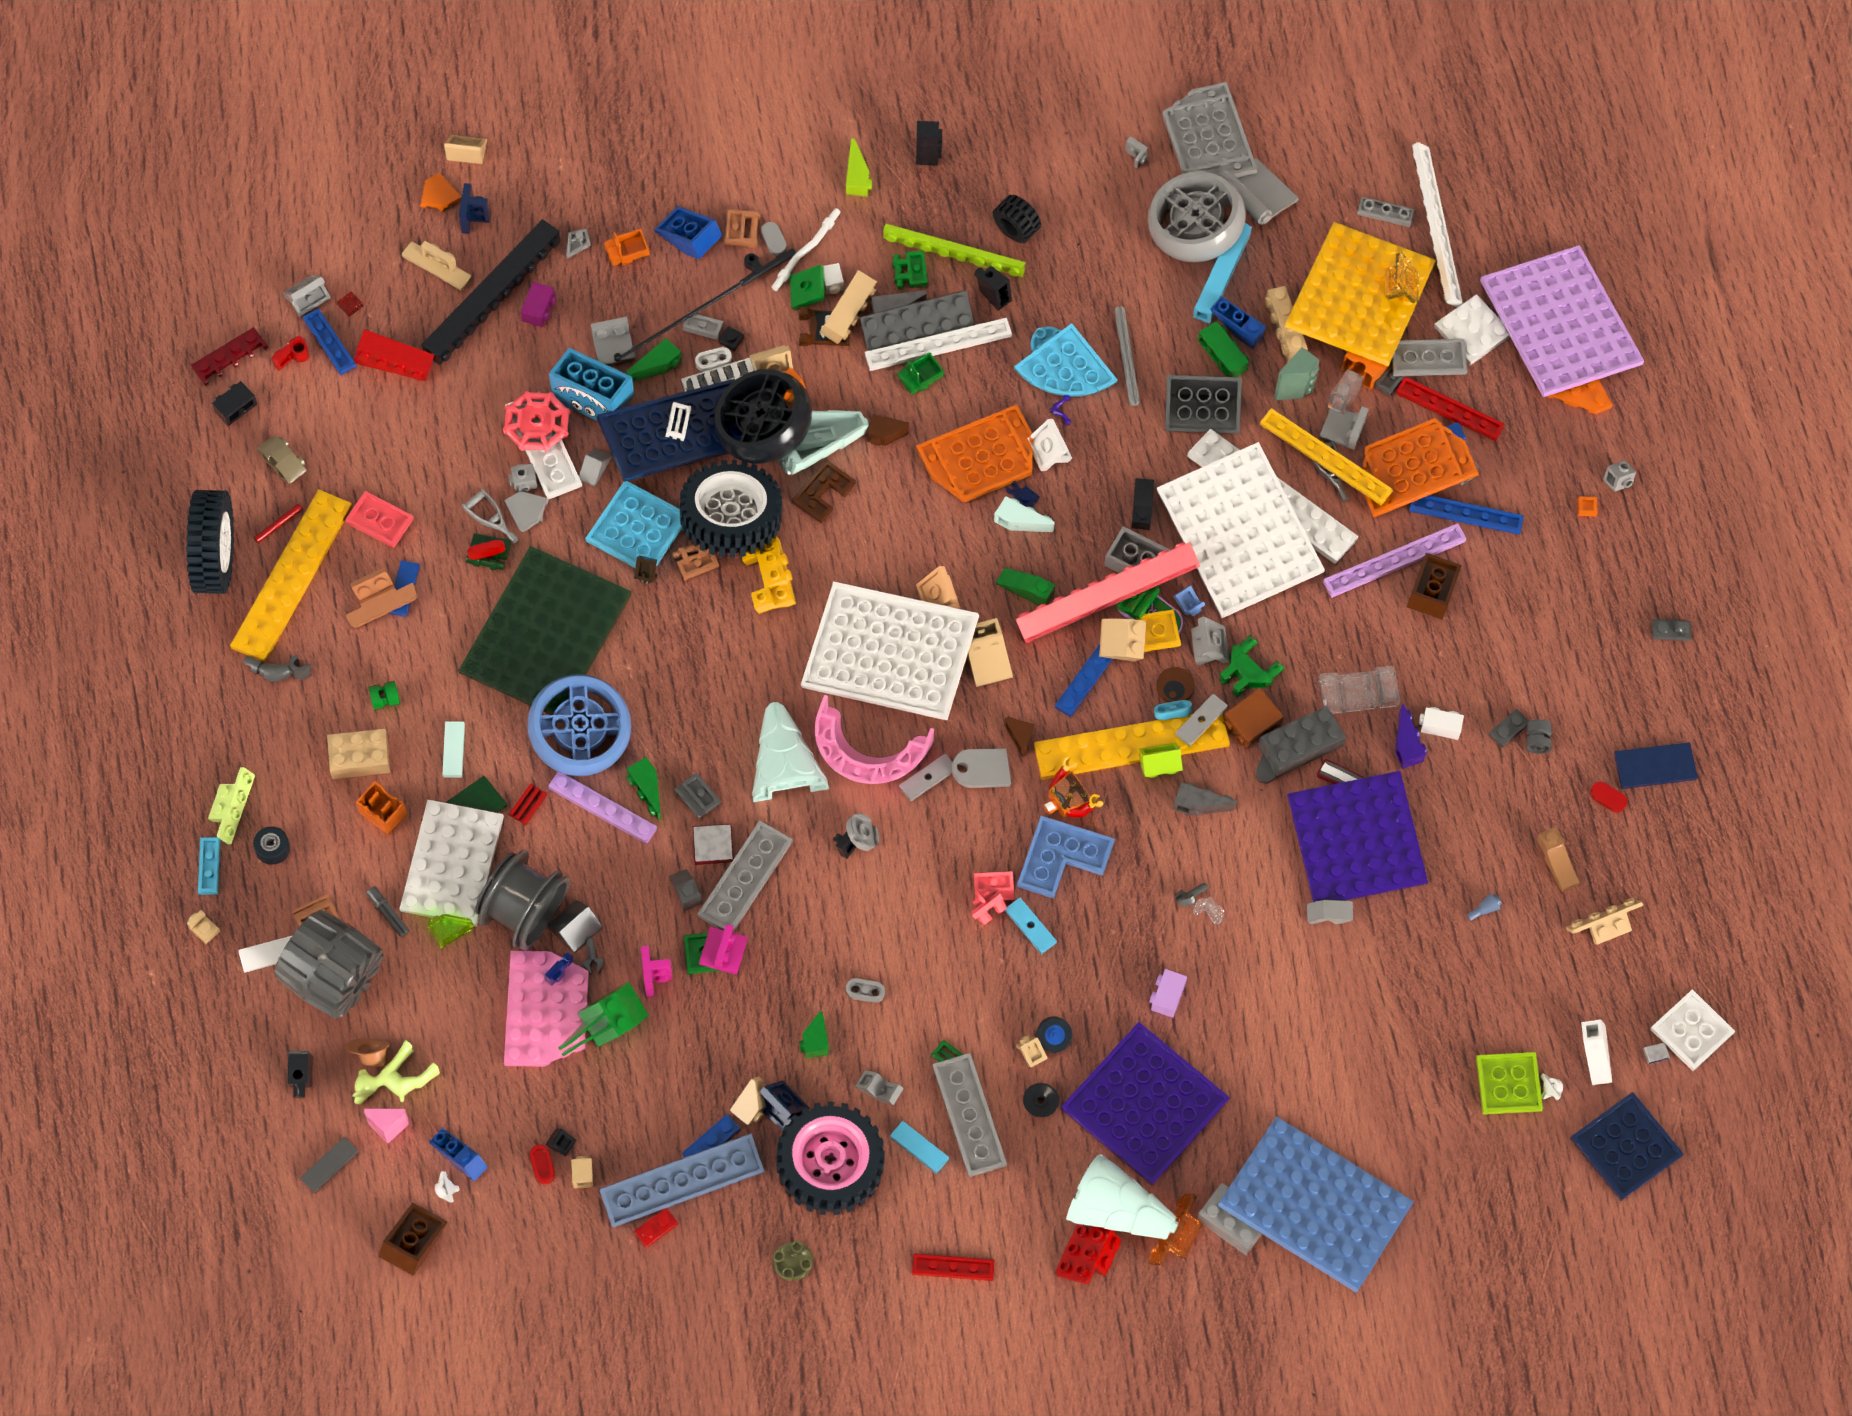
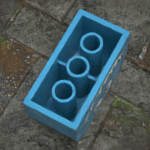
(589, 385)

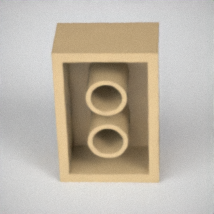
(358, 753)

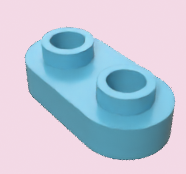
(1173, 710)

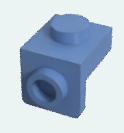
(1188, 601)

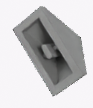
(594, 466)

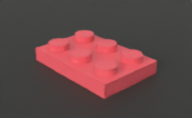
(379, 519)

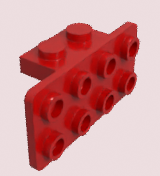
(1088, 1251)

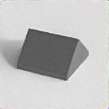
(575, 925)

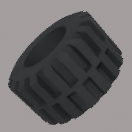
(1016, 218)

